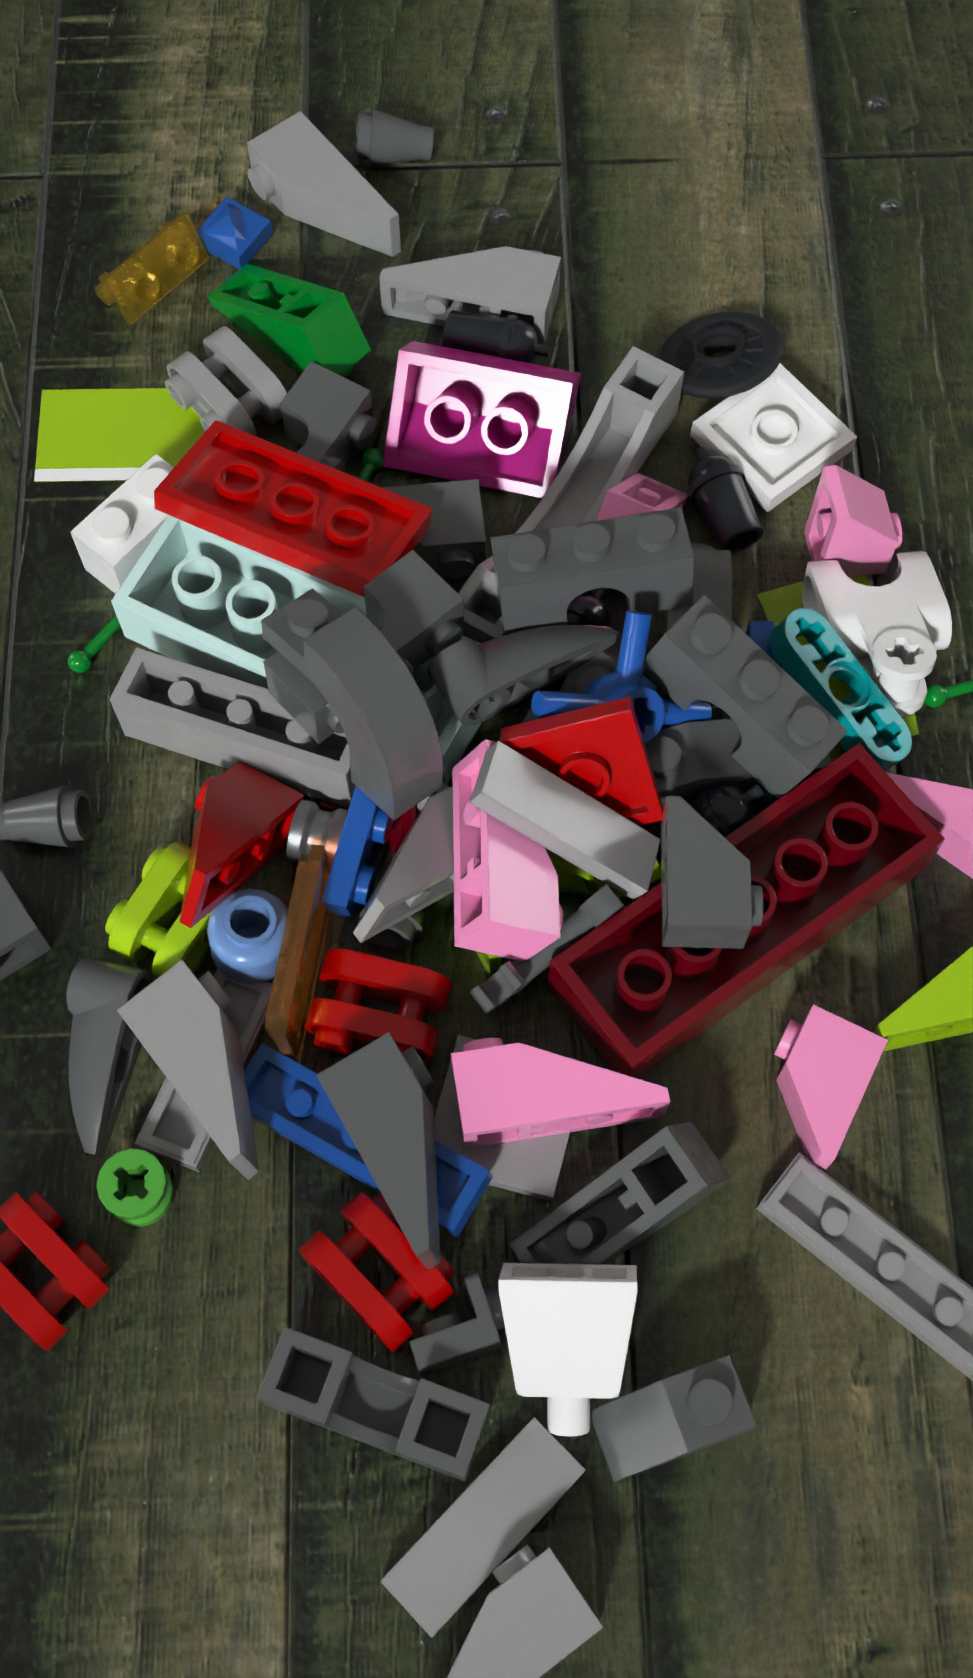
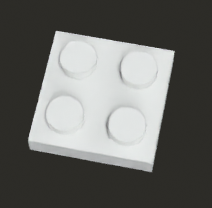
(775, 436)

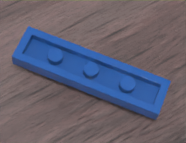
(297, 1107)

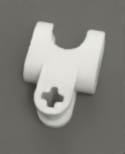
(888, 626)

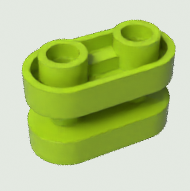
(141, 922)

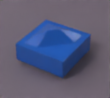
(234, 233)

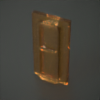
(299, 955)

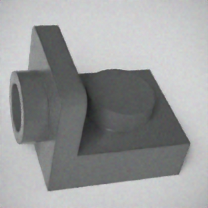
(452, 1341)

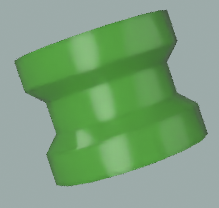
(145, 1198)

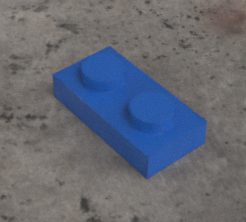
(351, 875)

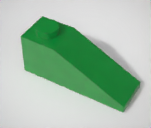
(293, 318)

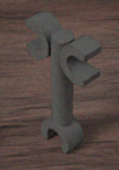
(518, 975)

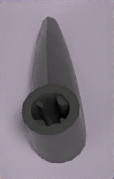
(507, 669)
(100, 1045)

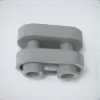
(198, 384)

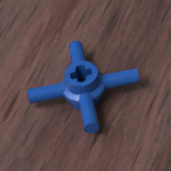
(626, 682)

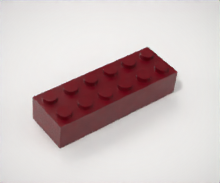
(821, 863)

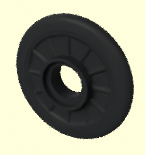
(755, 354)

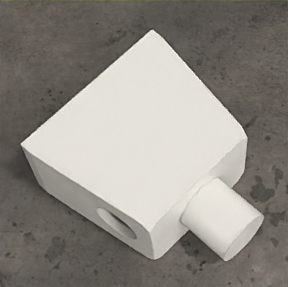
(568, 1335)

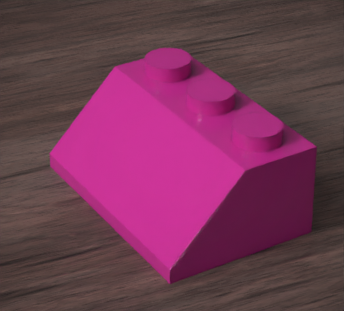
(479, 418)

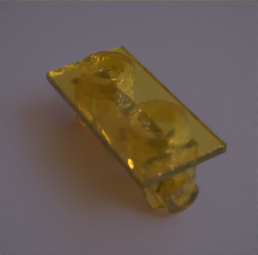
(153, 269)

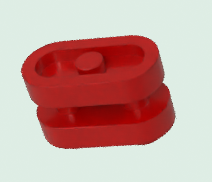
(343, 1024)
(377, 1229)
(76, 1269)

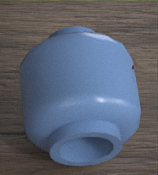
(247, 935)

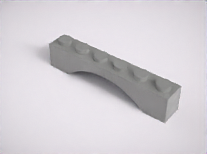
(613, 446)

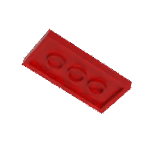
(291, 508)

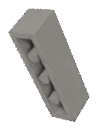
(226, 724)

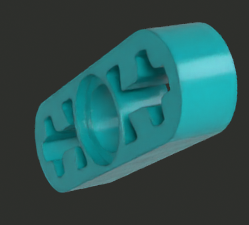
(841, 664)

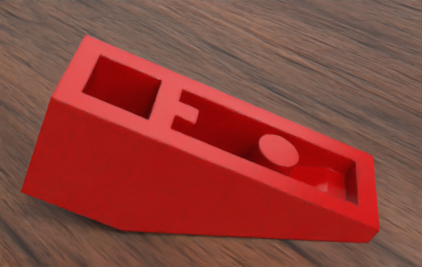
(237, 833)

